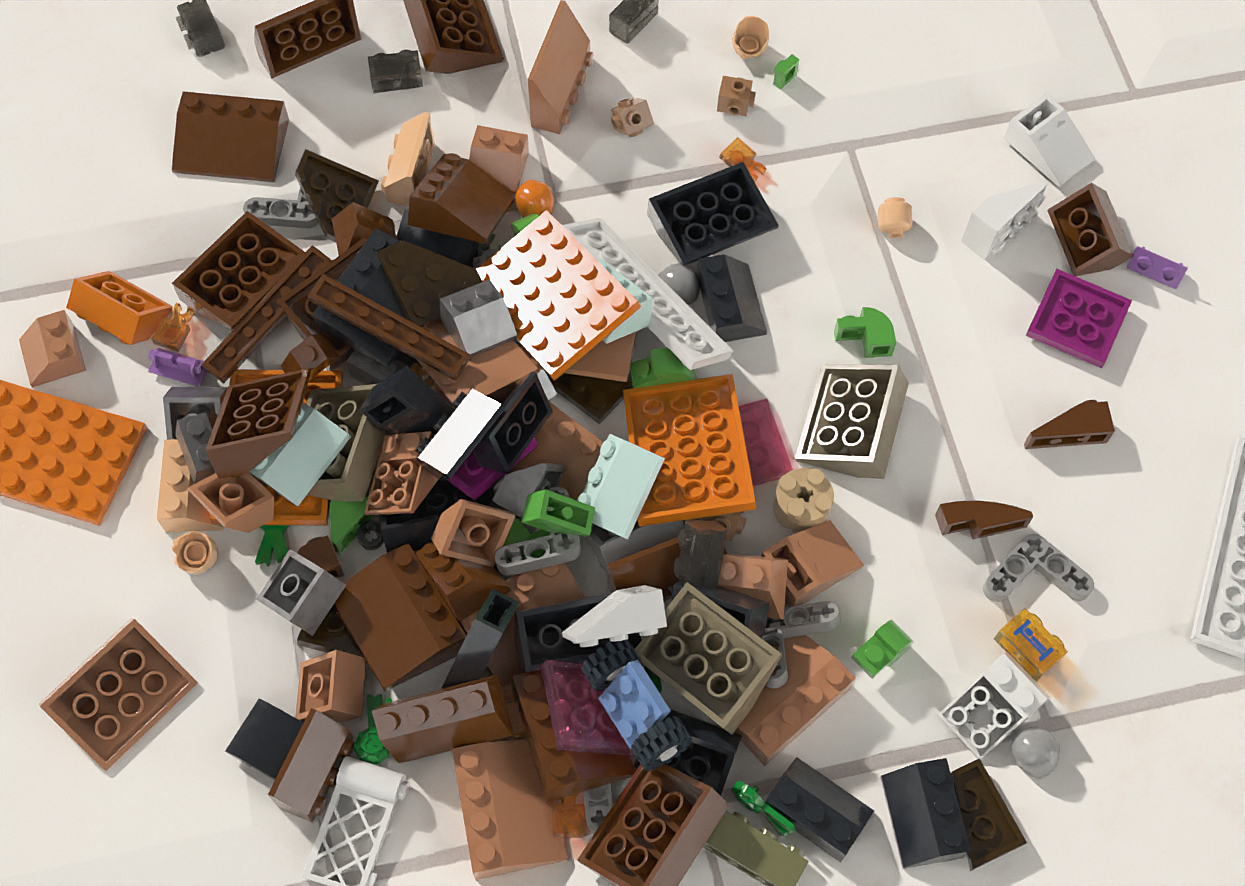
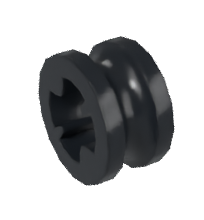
(367, 527)

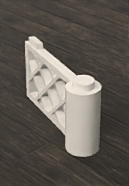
(363, 783)

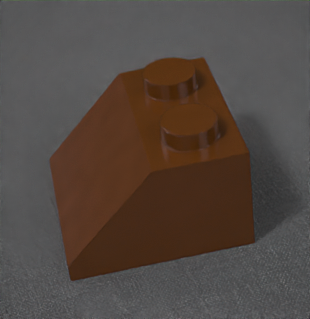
(358, 223)

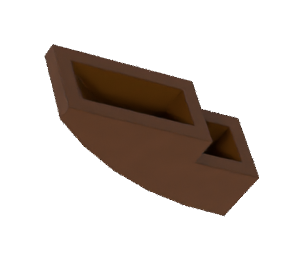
(981, 518)

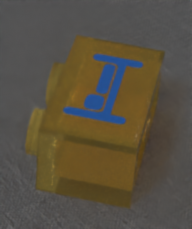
(1031, 644)

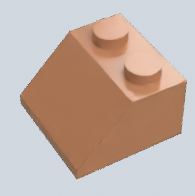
(500, 154)
(51, 349)
(235, 502)
(472, 532)
(758, 578)
(332, 686)

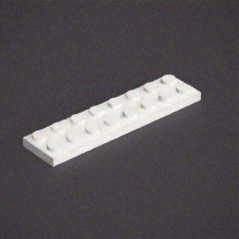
(670, 316)
(1221, 604)

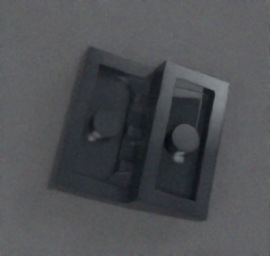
(265, 738)

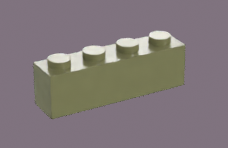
(756, 851)

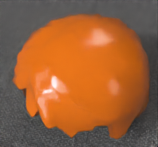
(534, 198)

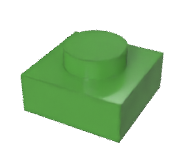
(785, 71)

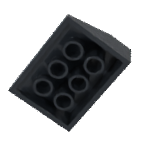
(710, 214)
(370, 280)
(419, 526)

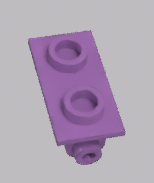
(1157, 267)
(176, 366)

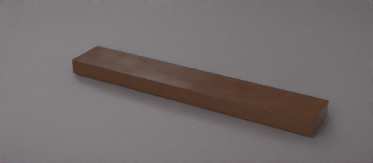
(261, 319)
(389, 327)

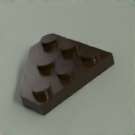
(332, 188)
(423, 279)

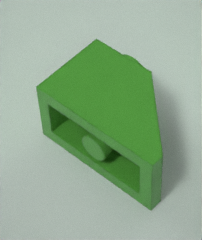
(558, 513)
(345, 522)

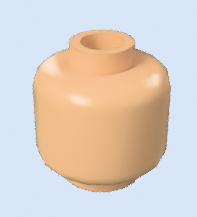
(895, 217)

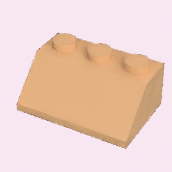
(410, 159)
(176, 505)

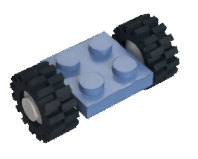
(635, 705)

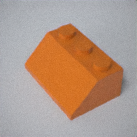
(117, 306)

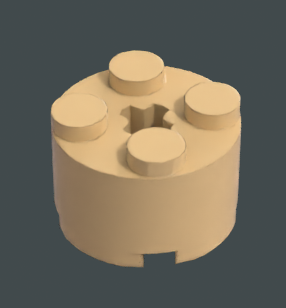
(803, 499)

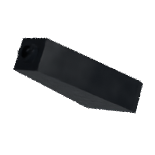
(482, 639)

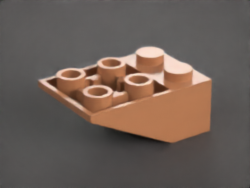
(398, 479)
(815, 561)

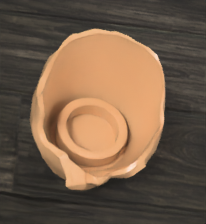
(750, 37)
(195, 552)

